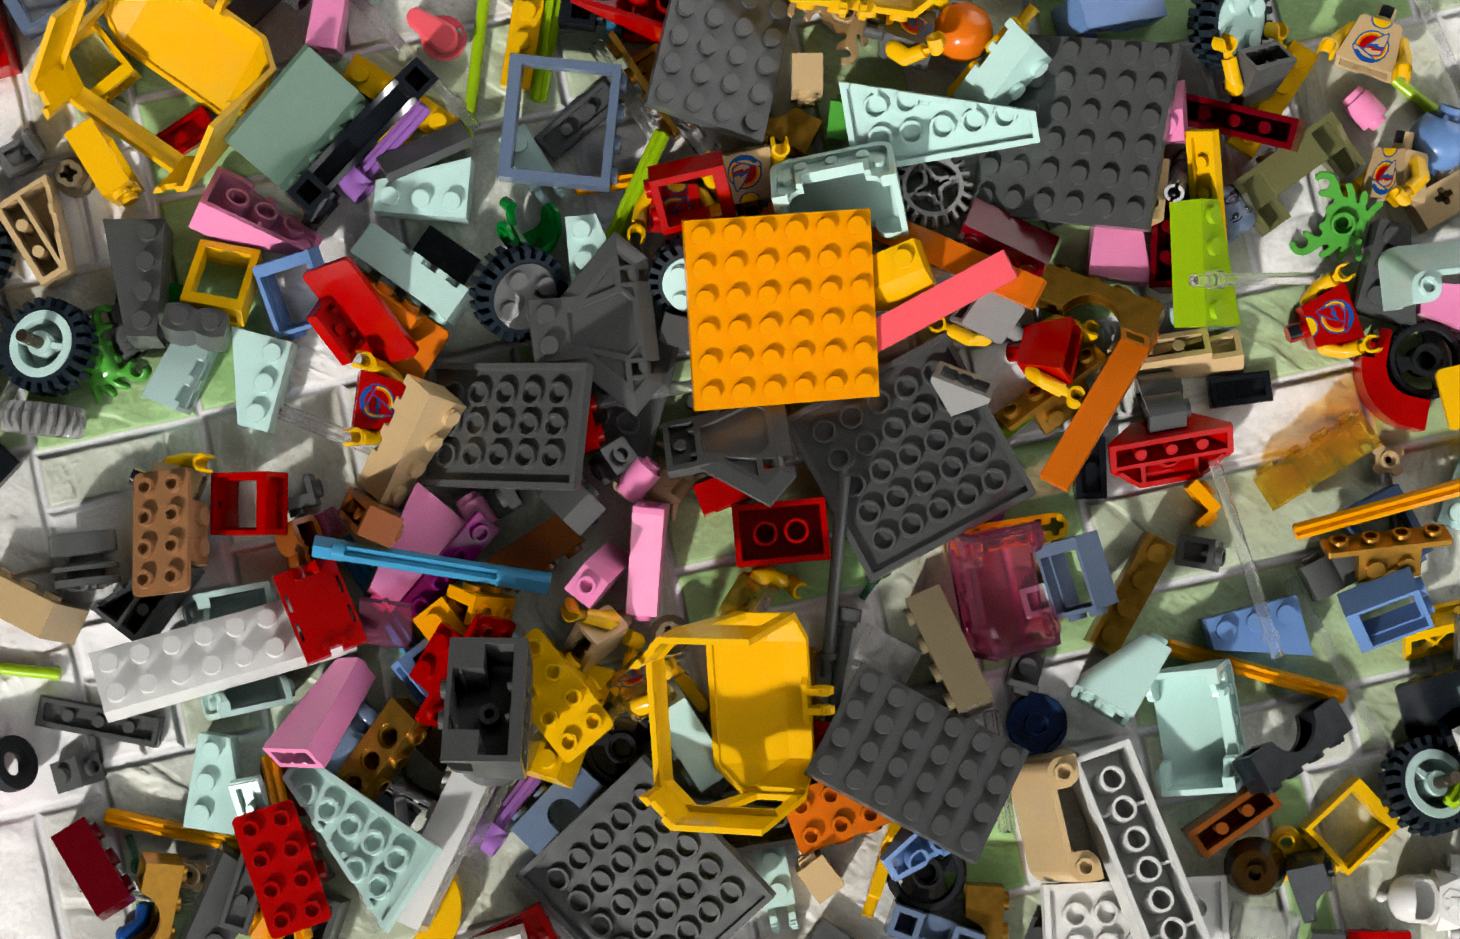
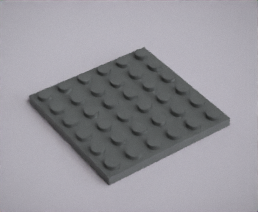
(1100, 133)
(909, 462)
(633, 878)

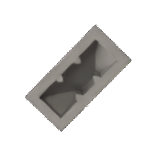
(961, 389)

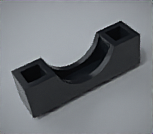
(1318, 728)

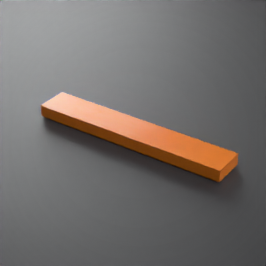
(956, 257)
(1094, 414)

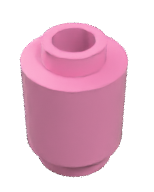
(1364, 109)
(638, 478)
(474, 502)

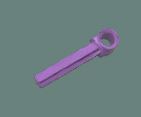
(360, 180)
(509, 807)

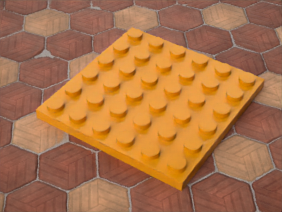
(780, 308)

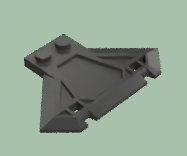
(603, 325)
(734, 449)

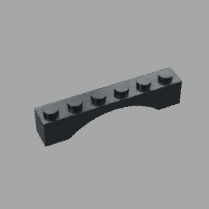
(361, 135)

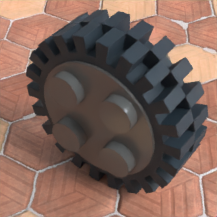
(507, 285)

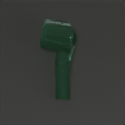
(870, 586)
(135, 855)

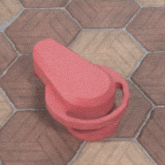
(438, 34)

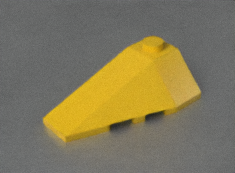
(901, 274)
(545, 761)

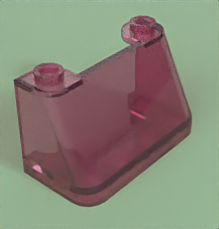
(998, 589)

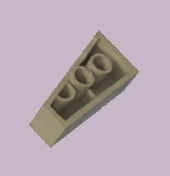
(949, 652)

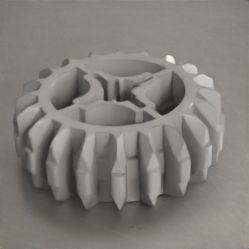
(936, 201)
(43, 419)

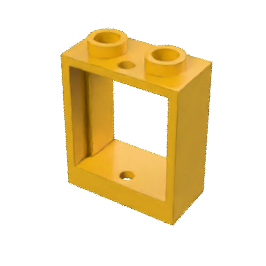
(120, 78)
(105, 163)
(227, 254)
(1369, 843)

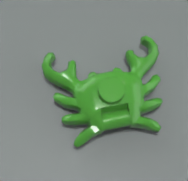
(1342, 222)
(108, 364)

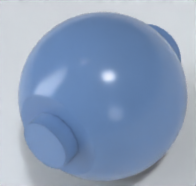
(1439, 137)

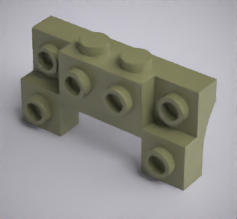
(1276, 171)

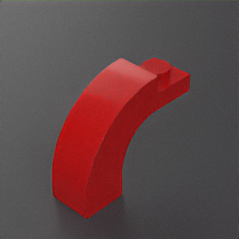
(1381, 395)

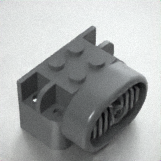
(487, 709)

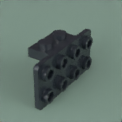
(1431, 704)

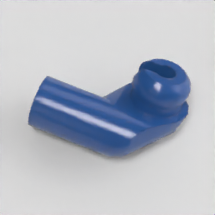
(136, 926)

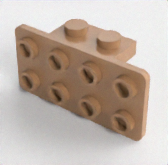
(167, 532)

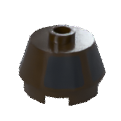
(1255, 866)

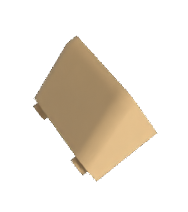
(1042, 822)

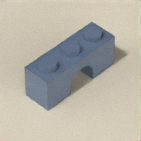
(535, 824)
(912, 923)

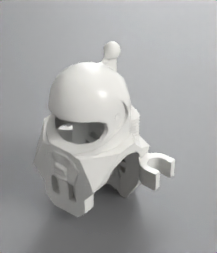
(1428, 898)

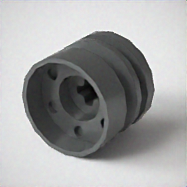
(84, 559)

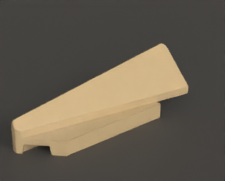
(1192, 354)

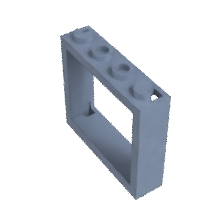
(612, 142)

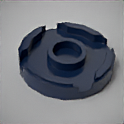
(1036, 723)

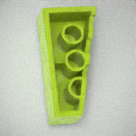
(1196, 248)

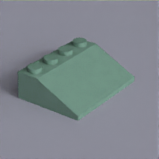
(296, 118)

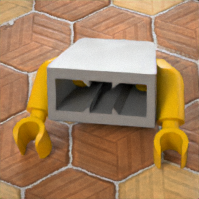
(985, 322)

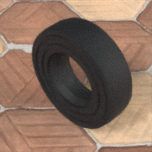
(26, 760)

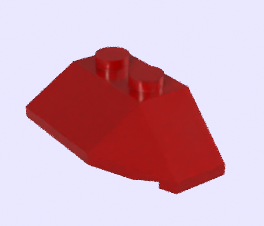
(1169, 454)

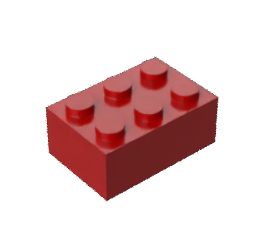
(781, 533)

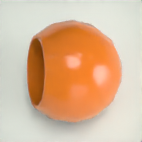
(965, 31)

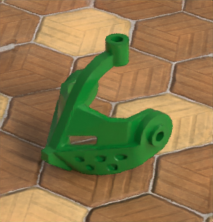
(547, 230)

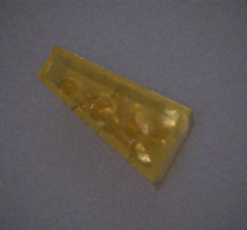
(1317, 459)

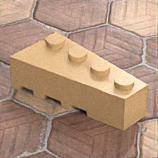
(410, 439)

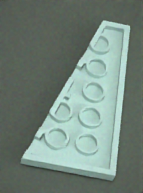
(930, 125)
(368, 842)

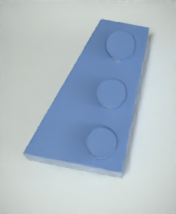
(1091, 17)
(1242, 631)

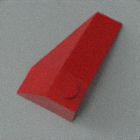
(638, 16)

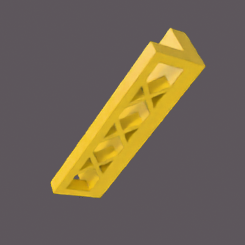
(1444, 624)

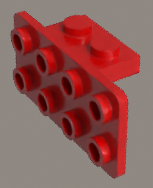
(354, 315)
(434, 660)
(283, 868)

